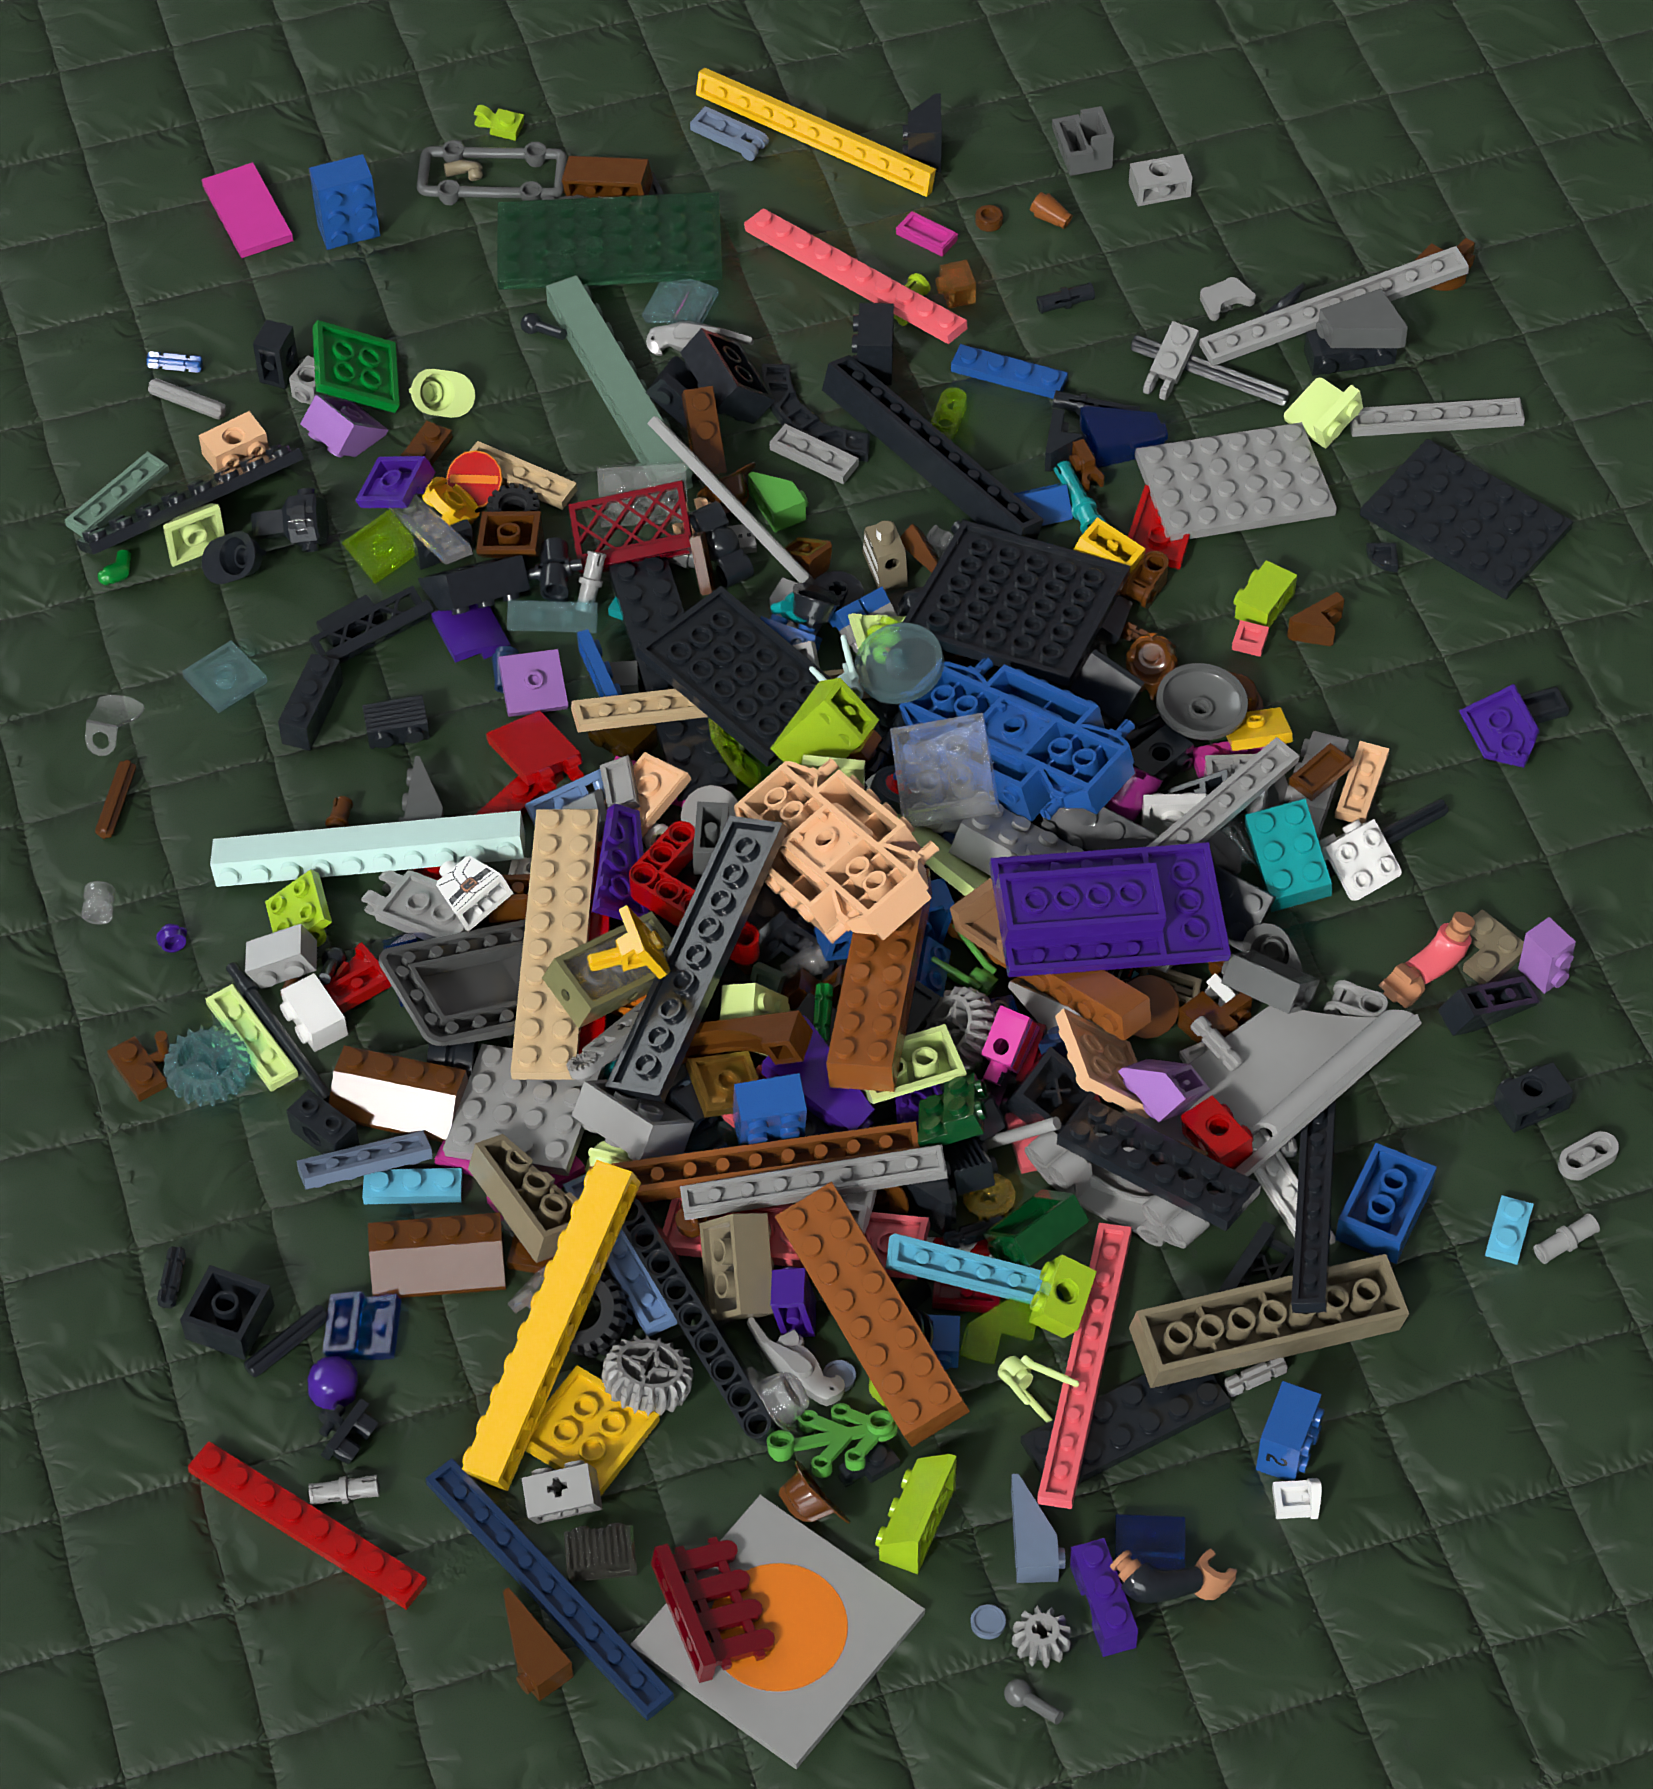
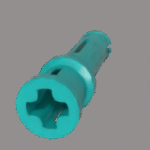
(1083, 507)

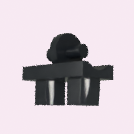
(340, 1445)

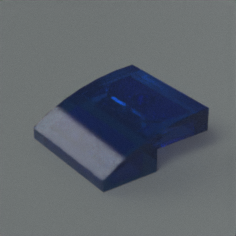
(362, 1326)
(1151, 1540)

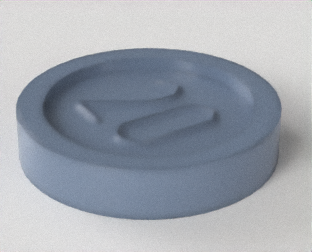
(844, 1370)
(988, 1621)

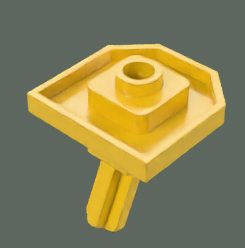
(634, 949)

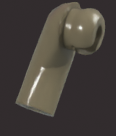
(464, 166)

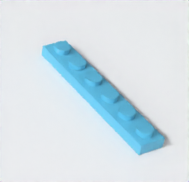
(963, 1269)

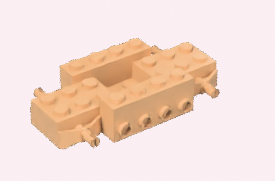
(843, 853)

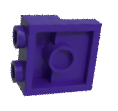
(395, 482)

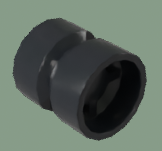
(456, 1056)

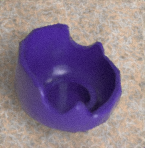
(332, 1382)

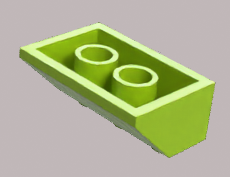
(917, 1512)

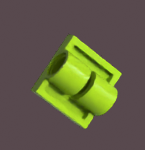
(302, 904)

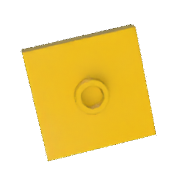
(1260, 729)

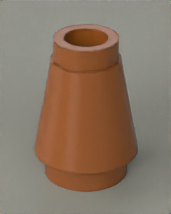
(1050, 210)

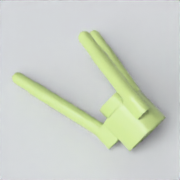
(1018, 1376)

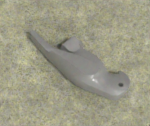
(680, 333)
(791, 1356)

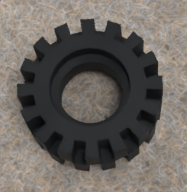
(513, 498)

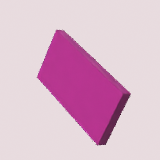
(247, 210)

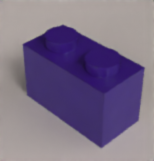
(793, 1301)

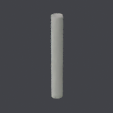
(1023, 1132)

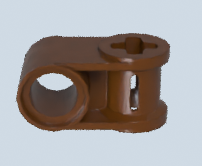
(1147, 578)

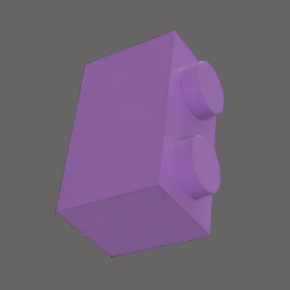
(1547, 955)

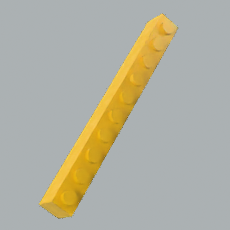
(550, 1325)

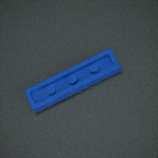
(1008, 371)

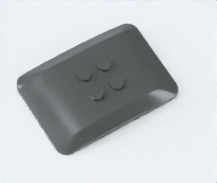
(459, 983)

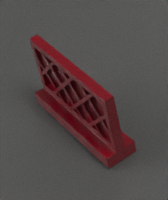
(667, 547)

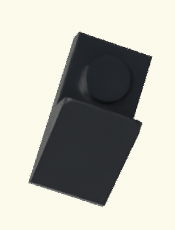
(1059, 441)

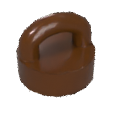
(690, 1227)

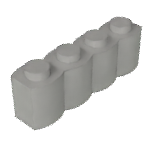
(1320, 805)

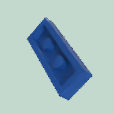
(598, 670)

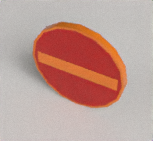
(476, 474)

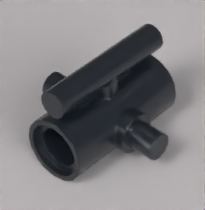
(555, 569)

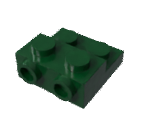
(954, 1114)

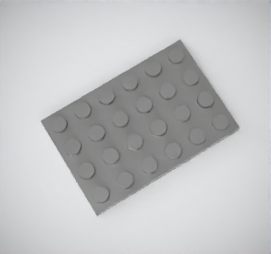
(1235, 481)

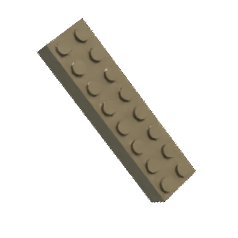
(1258, 1323)

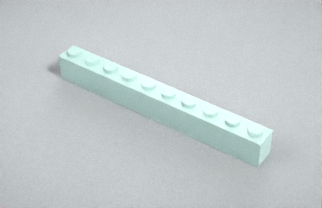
(367, 848)

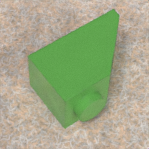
(777, 500)

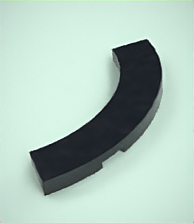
(791, 412)

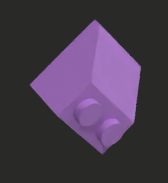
(341, 426)

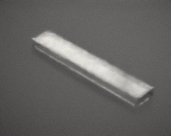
(433, 531)

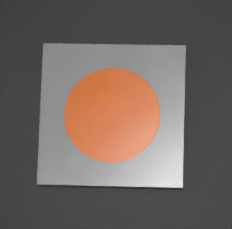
(829, 1627)

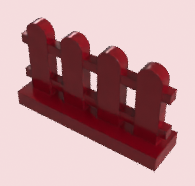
(695, 1626)

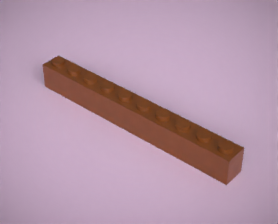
(664, 1175)

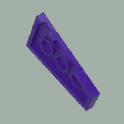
(619, 852)

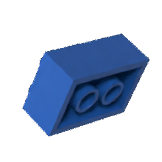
(344, 201)
(769, 1110)
(1385, 1203)

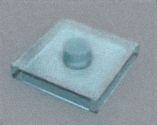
(224, 676)

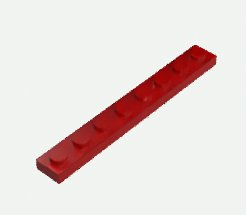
(307, 1525)

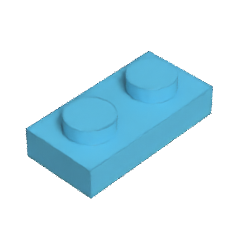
(1509, 1229)

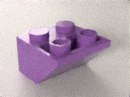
(1164, 1086)

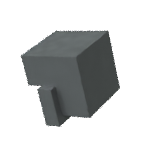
(1085, 141)

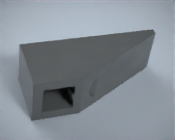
(422, 798)

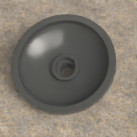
(1202, 690)

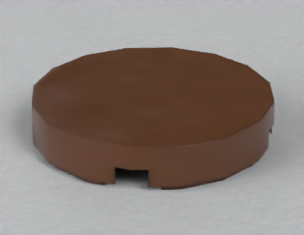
(1163, 1004)

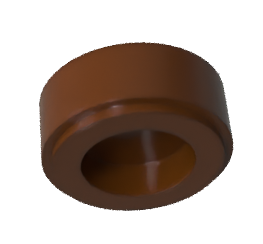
(989, 218)

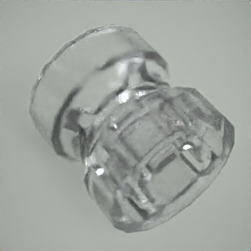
(98, 902)

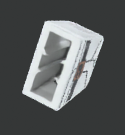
(472, 890)

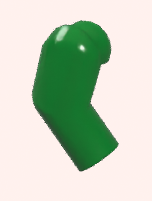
(117, 571)

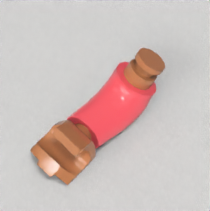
(1437, 958)

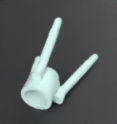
(850, 675)

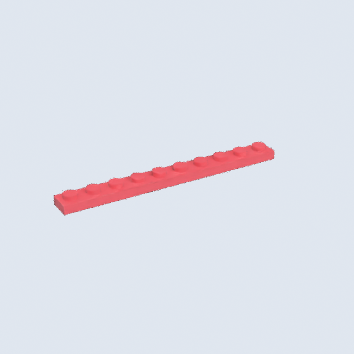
(856, 275)
(1085, 1365)

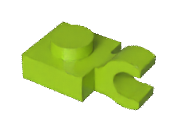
(502, 124)

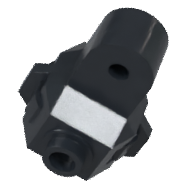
(300, 520)

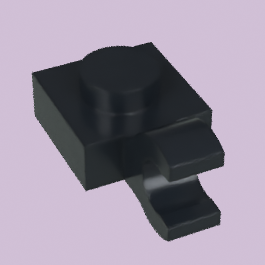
(879, 1463)

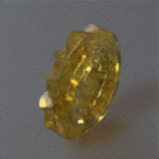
(1003, 1199)

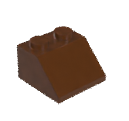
(510, 534)

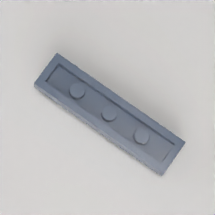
(364, 1159)

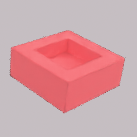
(1250, 638)

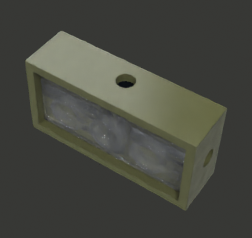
(594, 994)

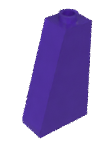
(837, 1107)

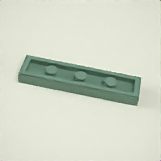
(118, 494)

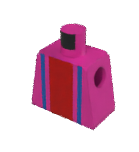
(1008, 1031)

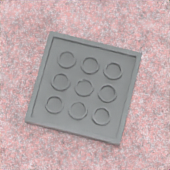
(528, 1112)

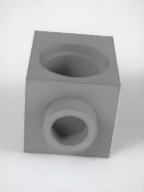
(303, 382)

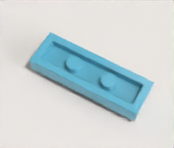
(413, 1186)

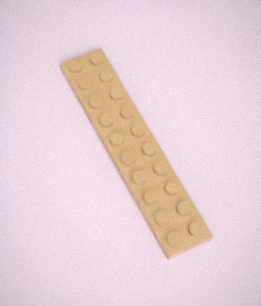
(554, 924)

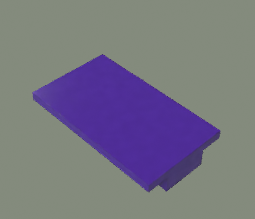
(1109, 909)

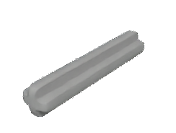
(187, 398)

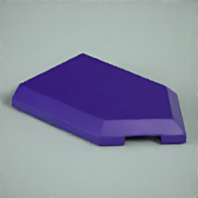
(1502, 727)

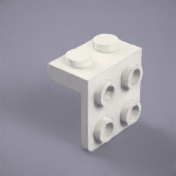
(1361, 858)

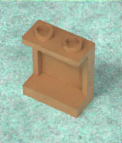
(978, 921)

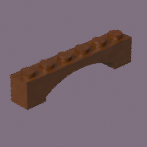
(778, 1035)

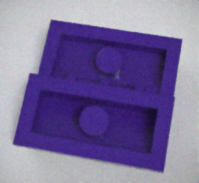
(470, 632)

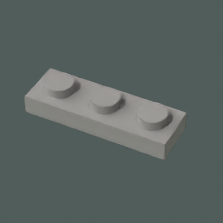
(814, 453)

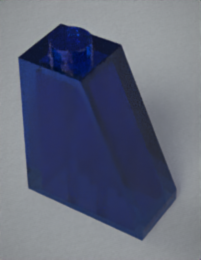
(1118, 432)

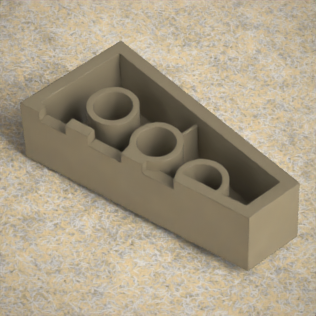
(522, 1195)

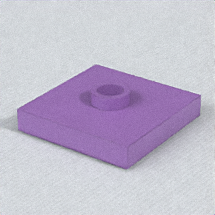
(532, 682)

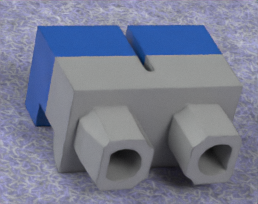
(871, 604)

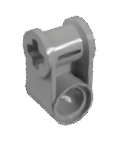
(1356, 1002)

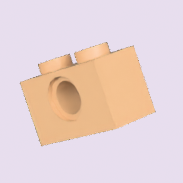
(233, 442)

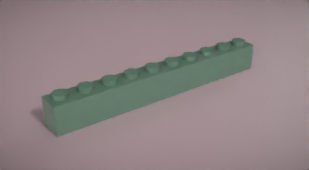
(610, 370)

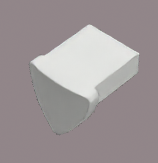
(1297, 1498)

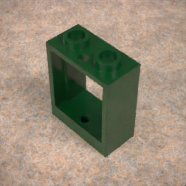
(1035, 1227)

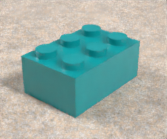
(1288, 854)

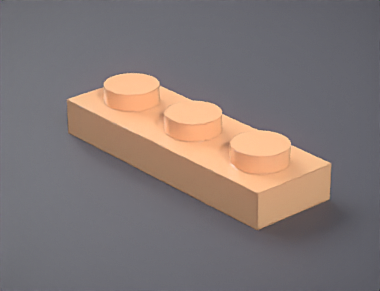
(1362, 782)

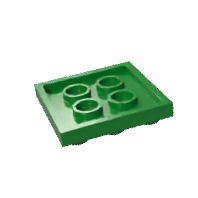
(355, 366)

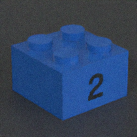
(1290, 1432)

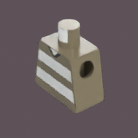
(883, 545)

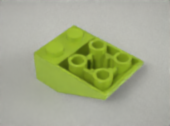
(826, 725)

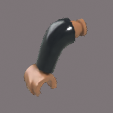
(1153, 1585)

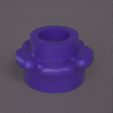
(171, 937)

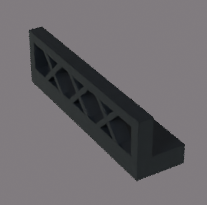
(377, 634)
(1254, 1255)

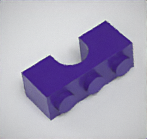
(1108, 1604)

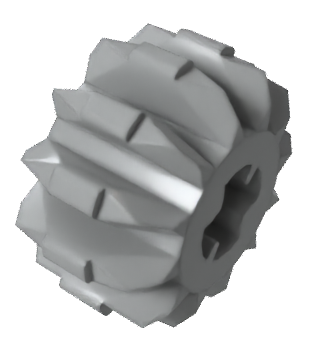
(1028, 1636)

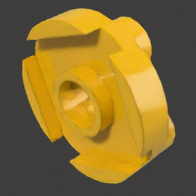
(451, 502)

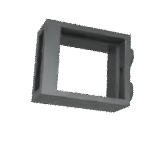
(1269, 981)

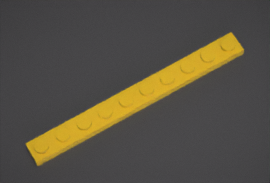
(816, 132)

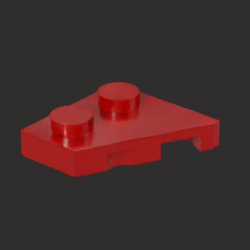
(357, 980)

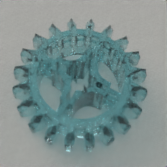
(220, 1074)

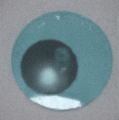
(899, 663)

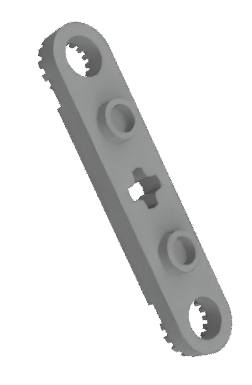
(603, 1048)

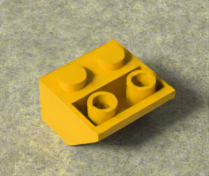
(1108, 543)

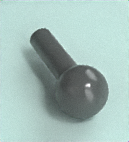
(1019, 1694)

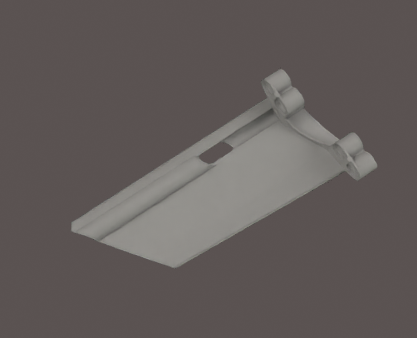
(1287, 1079)

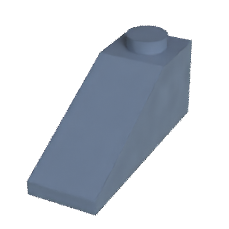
(1034, 1538)

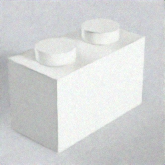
(313, 1012)

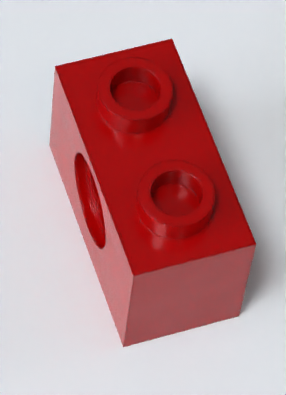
(1210, 1118)

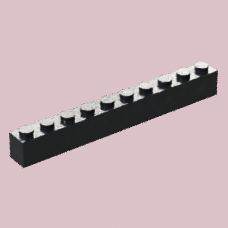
(927, 450)

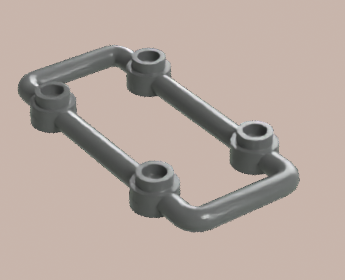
(450, 191)

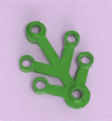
(871, 1428)

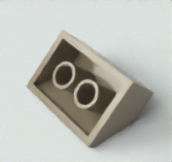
(737, 1266)

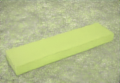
(264, 1052)

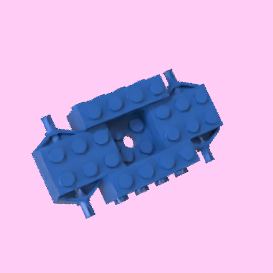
(1055, 757)

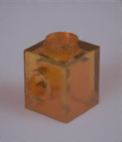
(956, 284)

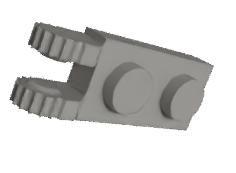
(1171, 358)

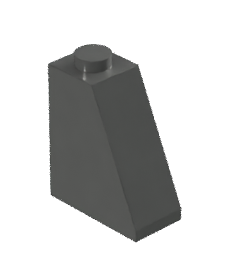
(1362, 323)

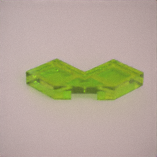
(739, 763)
(984, 1332)

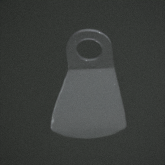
(107, 717)

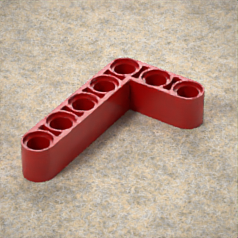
(671, 897)

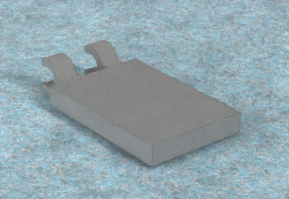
(413, 906)

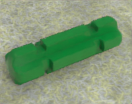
(823, 1009)

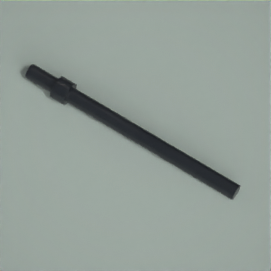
(249, 991)

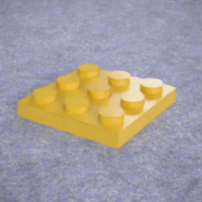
(589, 1427)

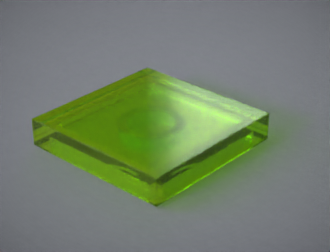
(381, 546)

